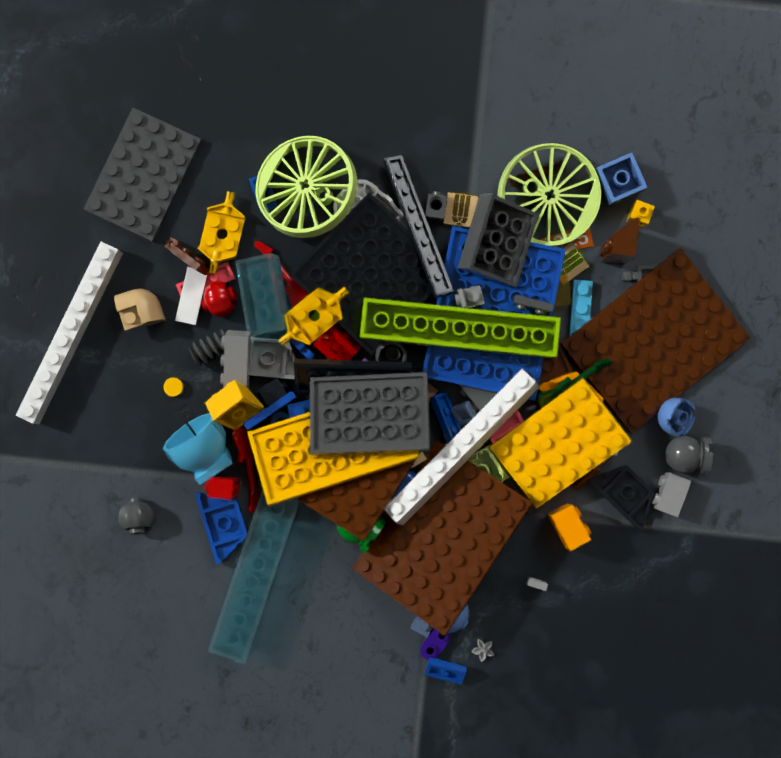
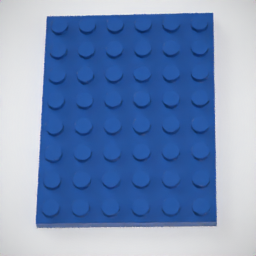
(488, 369)

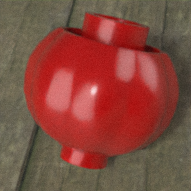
(219, 299)

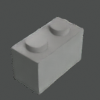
(671, 494)

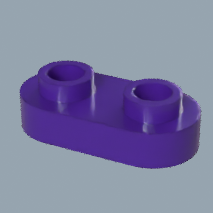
(436, 643)

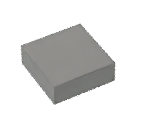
(536, 583)

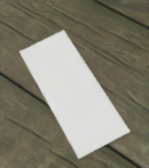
(191, 296)

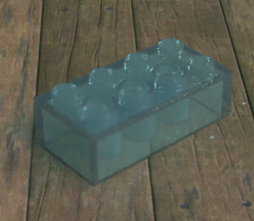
(262, 294)

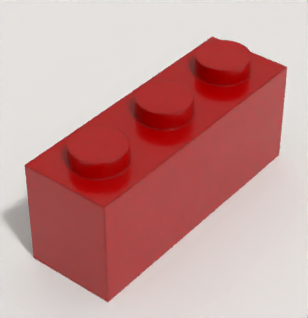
(223, 487)

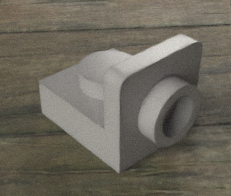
(469, 297)

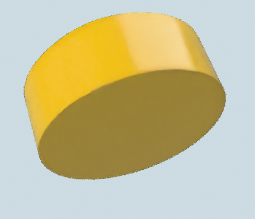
(173, 387)

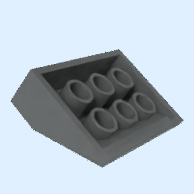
(498, 240)

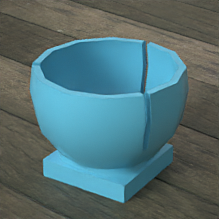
(199, 453)

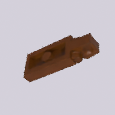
(185, 255)

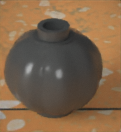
(136, 516)

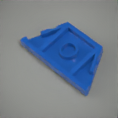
(222, 524)

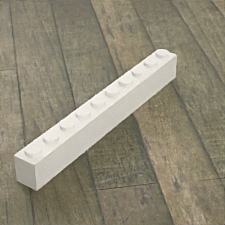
(69, 333)
(462, 447)

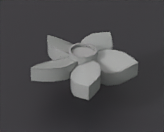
(483, 649)

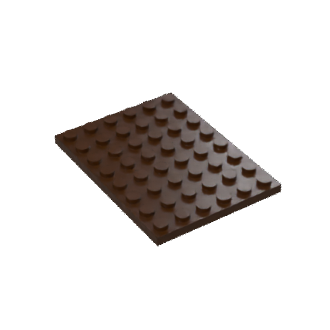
(659, 340)
(445, 546)

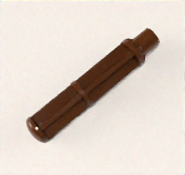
(525, 176)

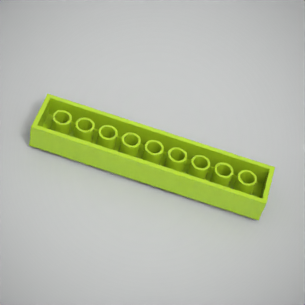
(460, 328)

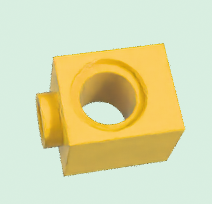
(641, 210)

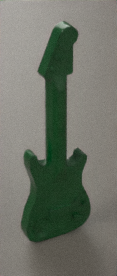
(547, 396)

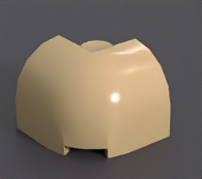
(138, 308)

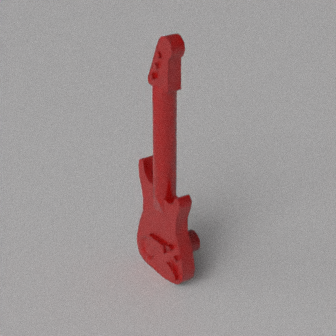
(293, 290)
(243, 445)

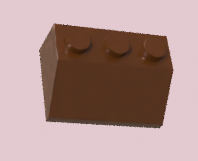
(622, 245)

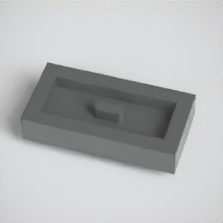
(525, 303)

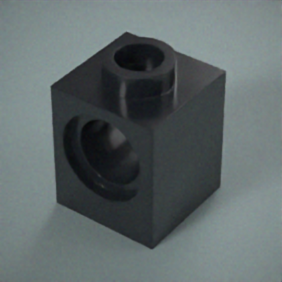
(273, 391)

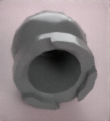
(687, 454)

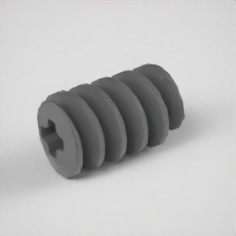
(207, 348)

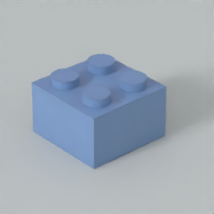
(620, 179)

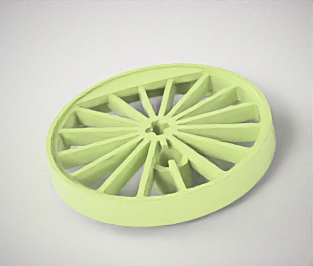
(310, 179)
(591, 207)

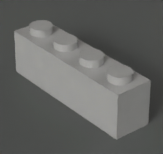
(236, 357)

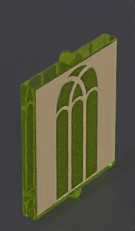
(573, 261)

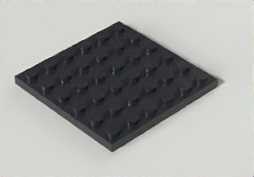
(370, 258)

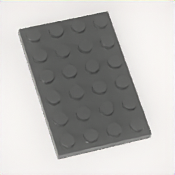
(142, 174)
(369, 414)

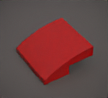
(337, 344)

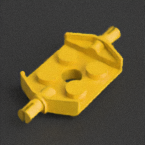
(221, 218)
(307, 330)

